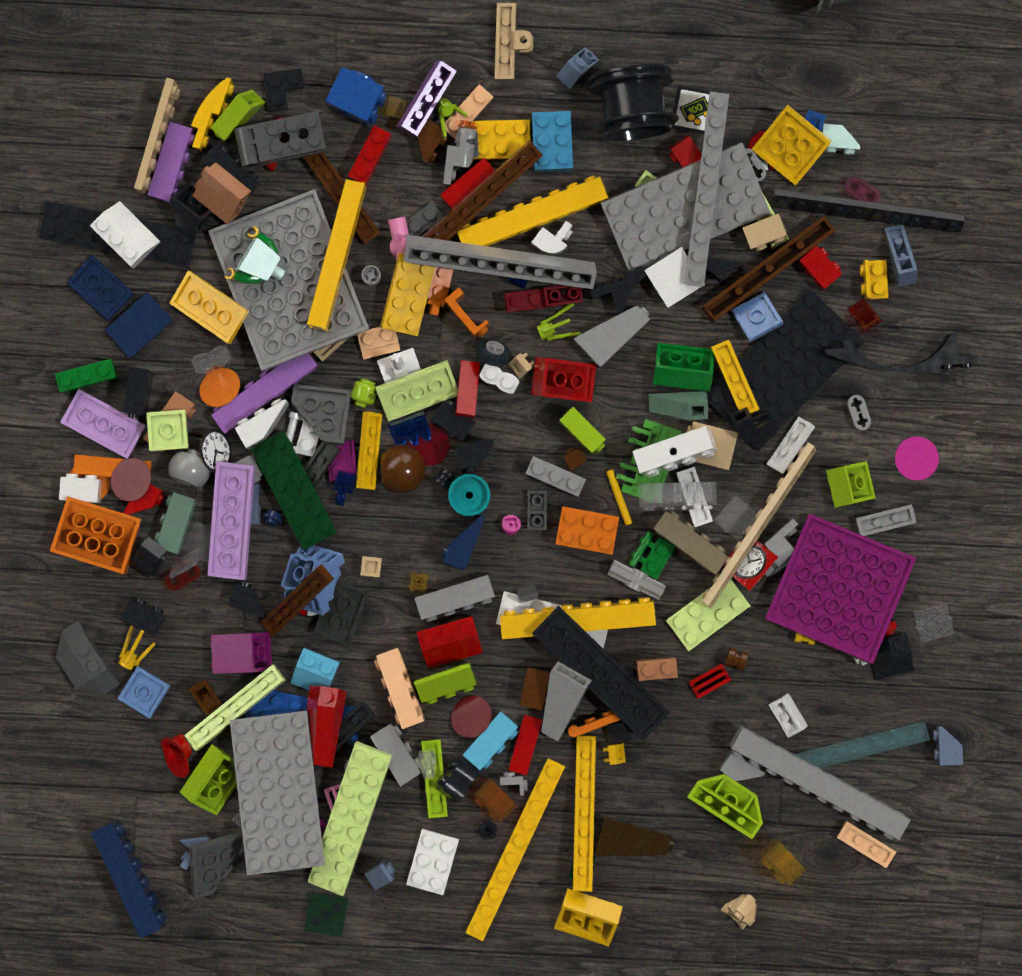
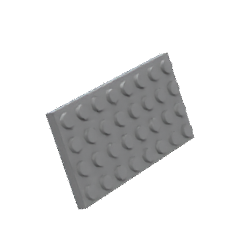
(659, 214)
(277, 792)

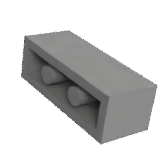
(555, 476)

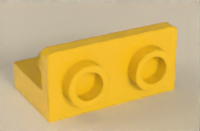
(874, 279)

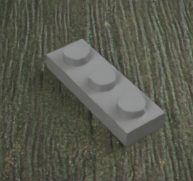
(886, 520)

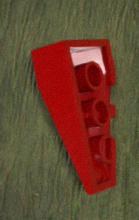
(325, 714)

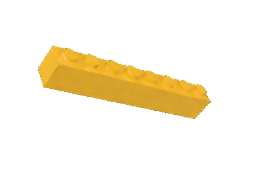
(535, 214)
(588, 616)

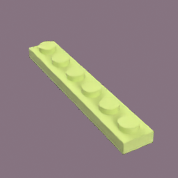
(235, 707)

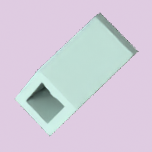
(840, 139)

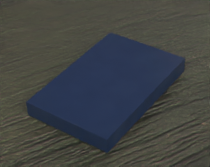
(100, 288)
(139, 325)

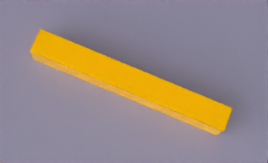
(336, 255)

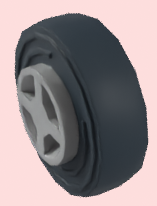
(493, 352)

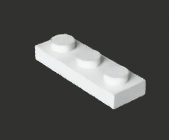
(790, 445)
(698, 515)

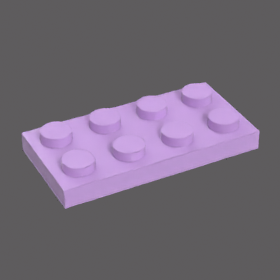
(103, 424)

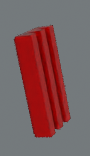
(723, 673)

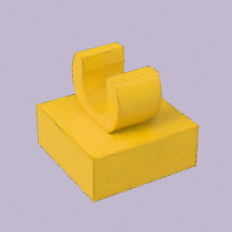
(616, 754)

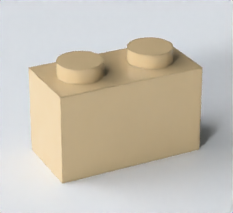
(764, 232)

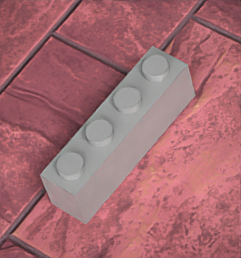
(455, 597)

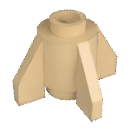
(741, 910)

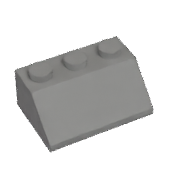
(402, 764)

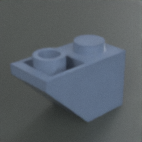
(577, 67)
(948, 749)
(380, 874)

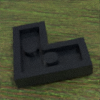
(278, 83)

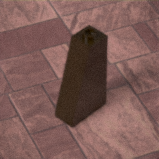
(628, 839)

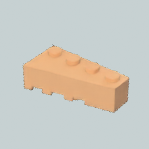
(400, 688)

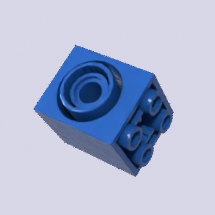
(356, 96)

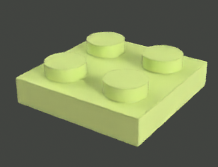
(167, 430)

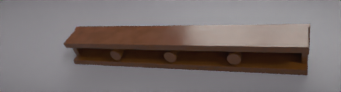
(768, 269)

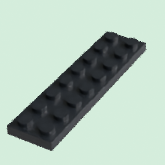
(72, 227)
(609, 679)

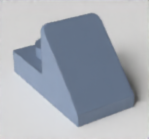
(187, 842)

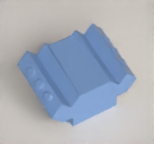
(303, 564)

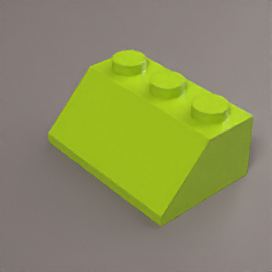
(446, 683)
(211, 780)

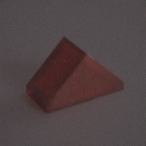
(864, 316)

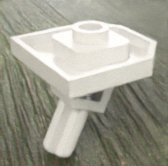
(398, 365)

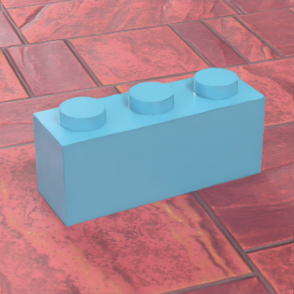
(491, 741)

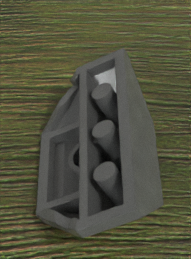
(84, 661)

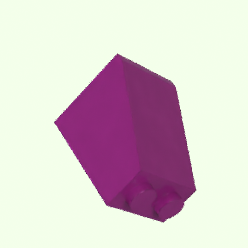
(241, 652)

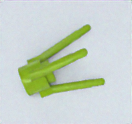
(446, 109)
(547, 329)

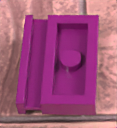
(344, 461)

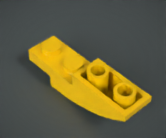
(212, 106)

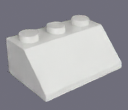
(125, 234)

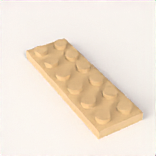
(159, 129)

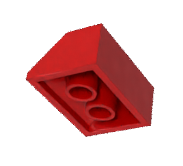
(449, 642)

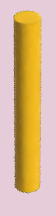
(619, 497)

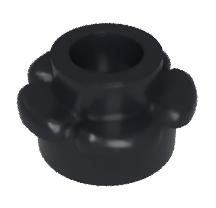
(482, 830)

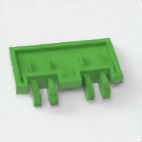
(656, 434)

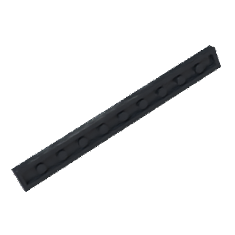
(868, 210)

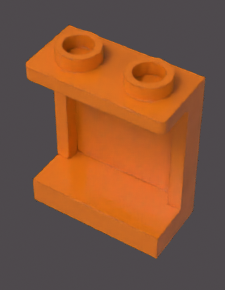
(452, 303)

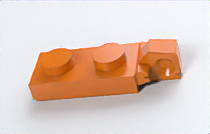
(439, 289)

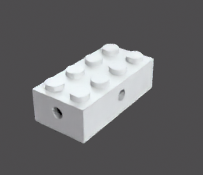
(662, 454)

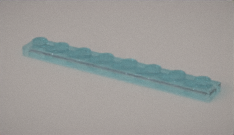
(866, 745)

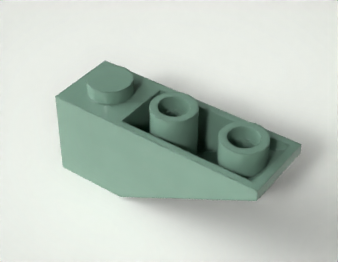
(680, 405)

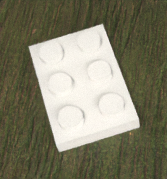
(432, 861)

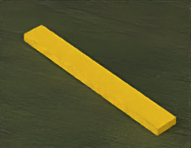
(584, 813)

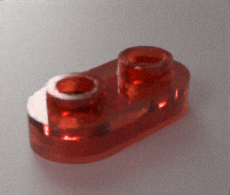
(183, 578)

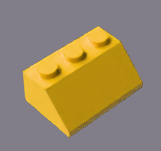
(588, 917)

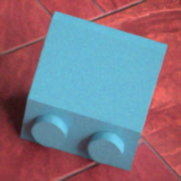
(314, 670)

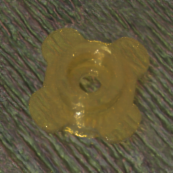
(414, 586)

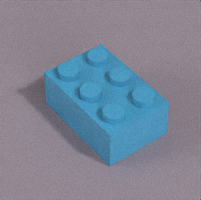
(554, 140)

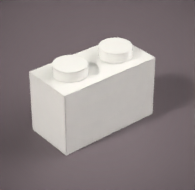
(84, 489)

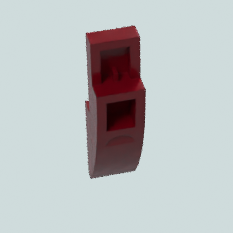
(542, 298)

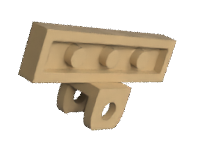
(509, 41)

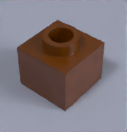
(574, 458)

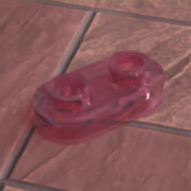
(862, 191)

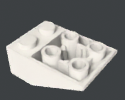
(260, 427)

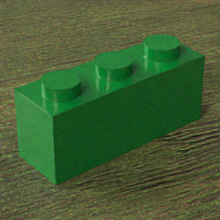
(86, 376)

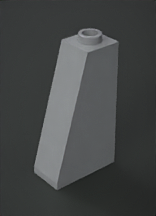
(609, 337)
(563, 697)

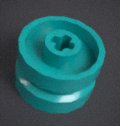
(463, 485)

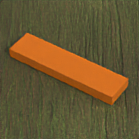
(98, 465)

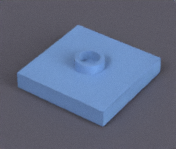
(757, 317)
(144, 692)

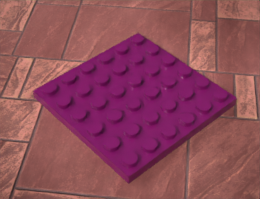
(840, 589)

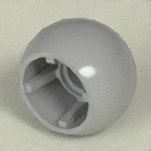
(188, 468)

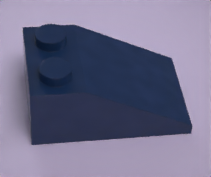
(461, 548)

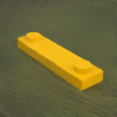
(734, 376)
(369, 450)

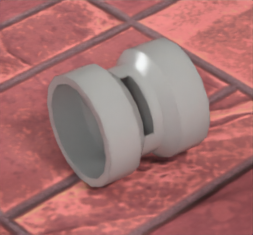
(371, 272)

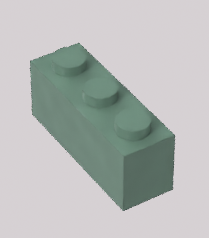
(175, 522)

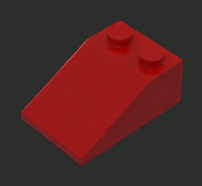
(563, 379)

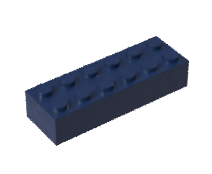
(129, 879)

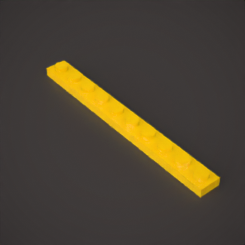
(515, 849)

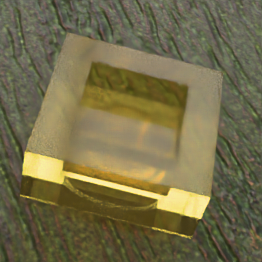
(394, 107)

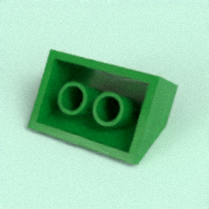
(683, 367)

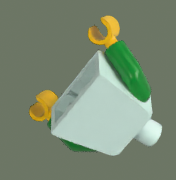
(258, 261)

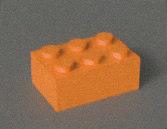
(587, 530)

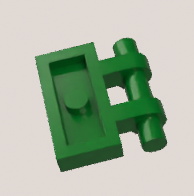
(657, 557)

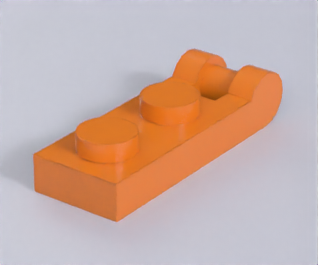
(593, 723)

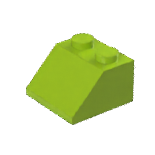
(850, 484)

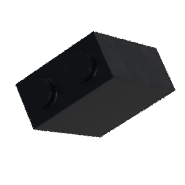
(138, 393)

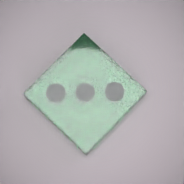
(326, 914)

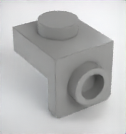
(511, 779)

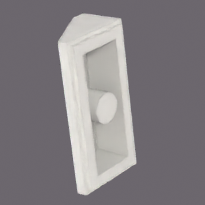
(788, 715)

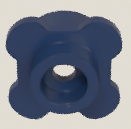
(272, 518)

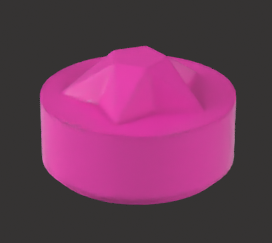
(510, 524)

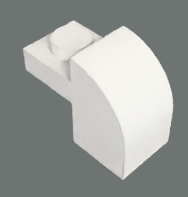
(551, 244)

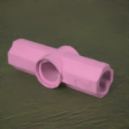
(398, 231)

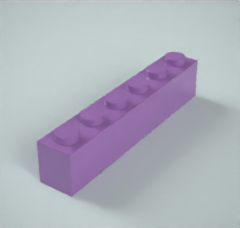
(263, 392)

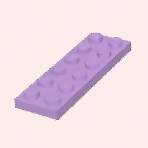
(231, 520)

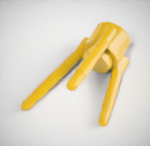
(128, 658)

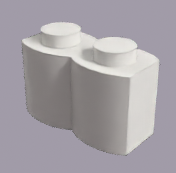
(504, 381)

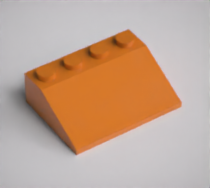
(96, 535)

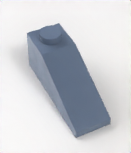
(901, 255)

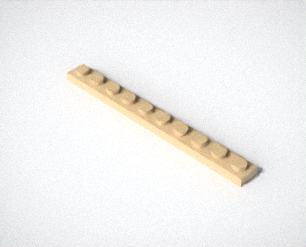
(762, 519)

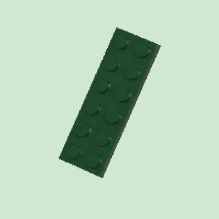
(294, 490)

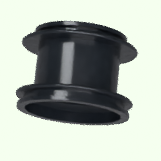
(633, 102)

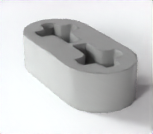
(756, 162)
(862, 410)

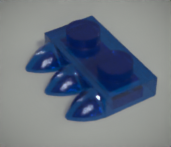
(410, 429)

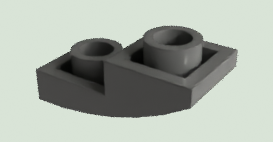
(537, 509)

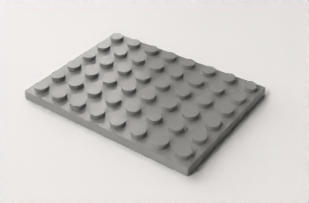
(282, 306)

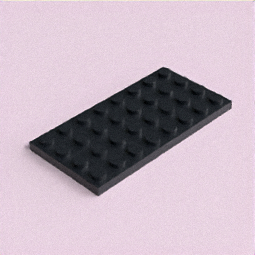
(788, 363)

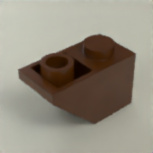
(429, 140)

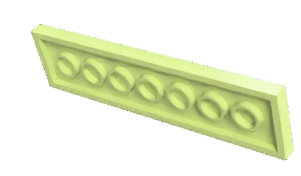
(350, 817)

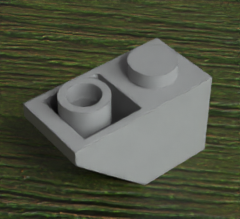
(739, 768)

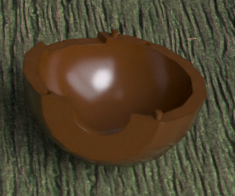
(402, 469)

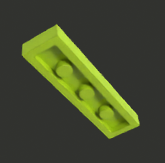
(435, 799)

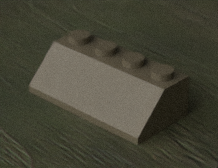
(690, 543)

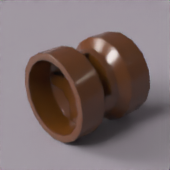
(736, 659)

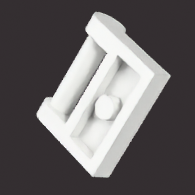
(307, 439)

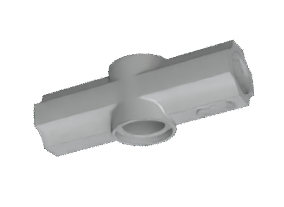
(636, 580)

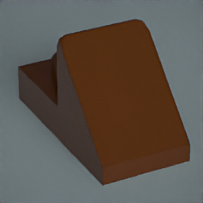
(206, 697)

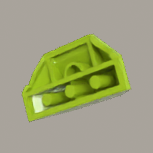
(729, 802)

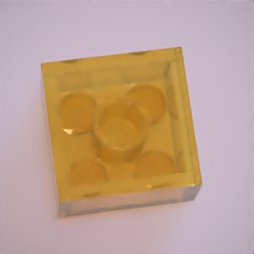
(782, 861)

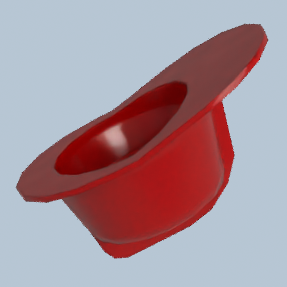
(176, 754)

